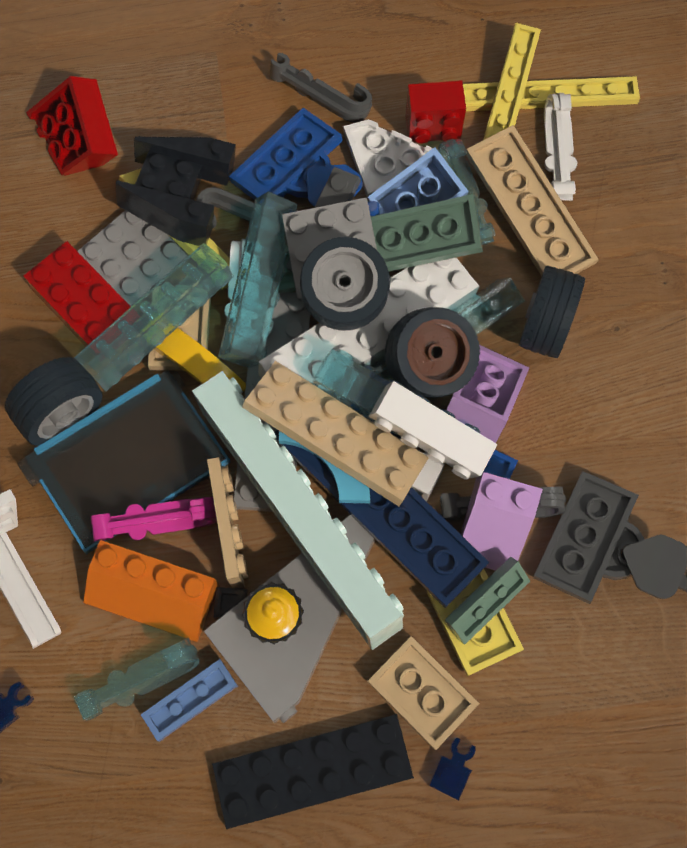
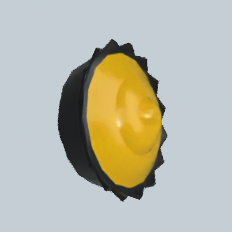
(272, 613)

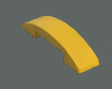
(194, 358)

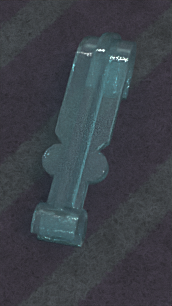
(453, 153)
(139, 679)

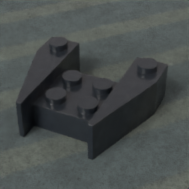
(170, 182)

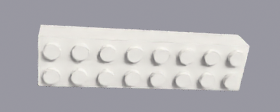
(416, 287)

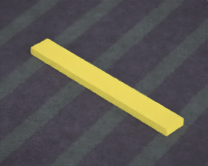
(582, 91)

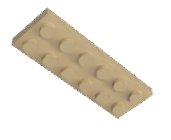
(530, 203)
(335, 432)

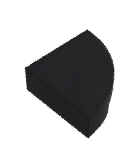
(227, 599)

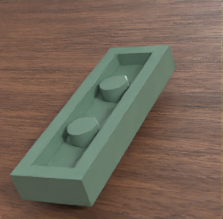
(487, 600)

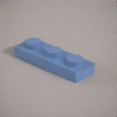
(189, 700)

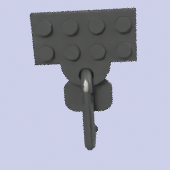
(591, 542)

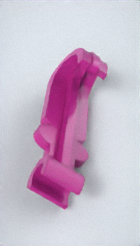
(156, 519)

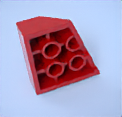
(75, 126)

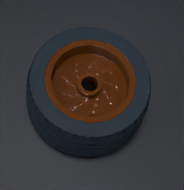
(453, 358)

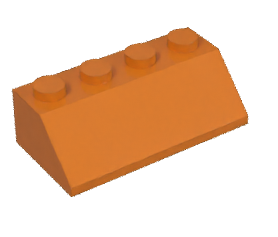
(149, 590)

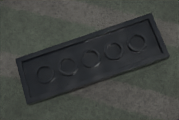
(312, 771)

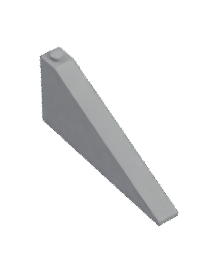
(283, 670)

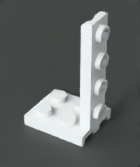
(18, 585)

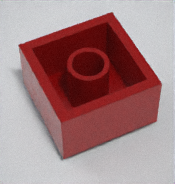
(435, 111)

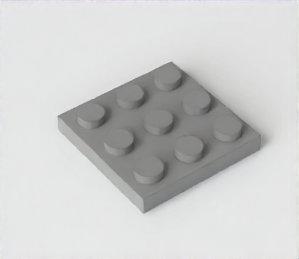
(316, 225)
(132, 256)

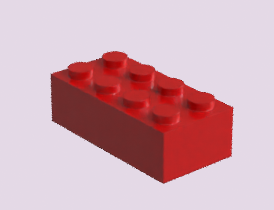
(76, 293)

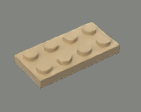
(226, 513)

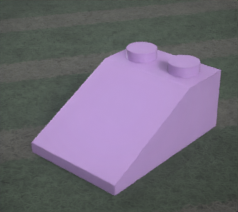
(489, 394)
(500, 517)

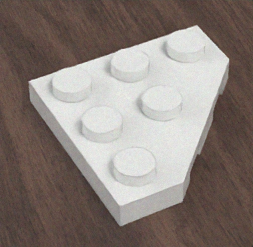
(380, 153)

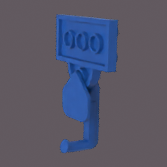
(294, 162)

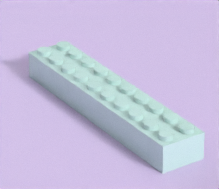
(301, 512)

